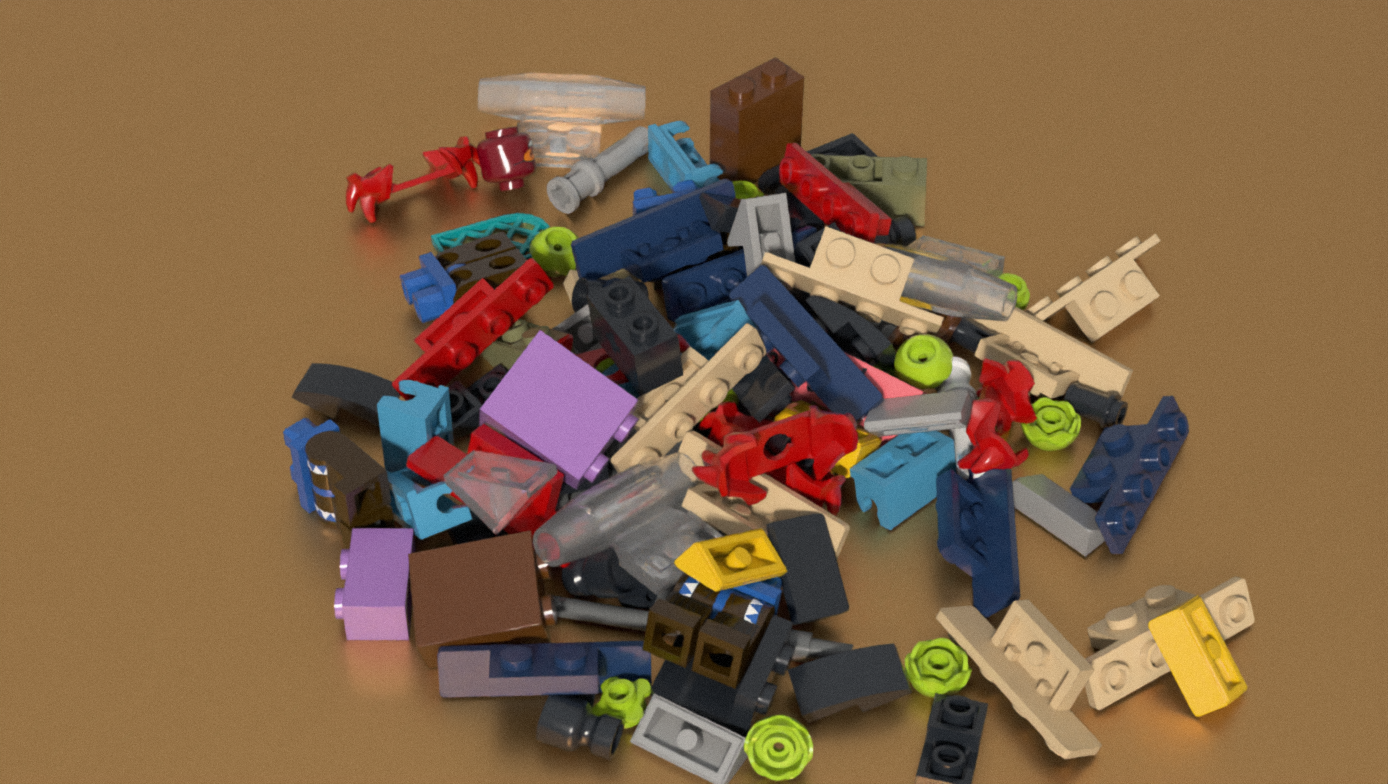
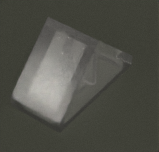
(498, 485)

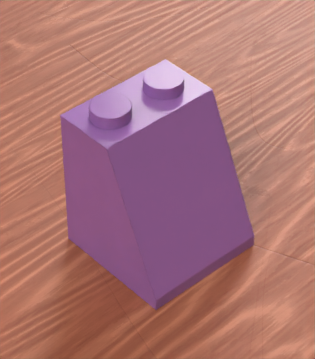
(560, 410)

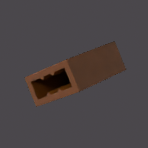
(755, 120)
(480, 595)

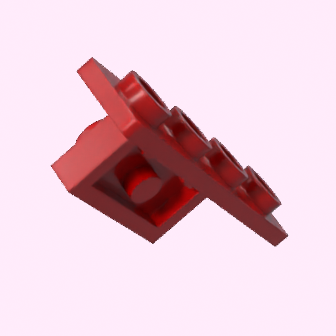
(830, 197)
(473, 325)
(439, 456)

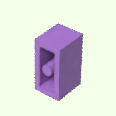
(377, 584)

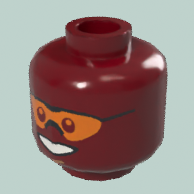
(506, 157)

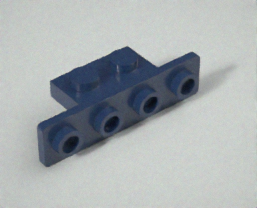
(653, 240)
(711, 281)
(805, 346)
(1129, 469)
(980, 534)
(539, 668)

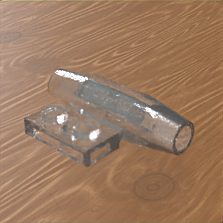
(562, 111)
(956, 280)
(633, 516)

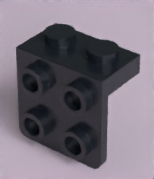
(722, 704)

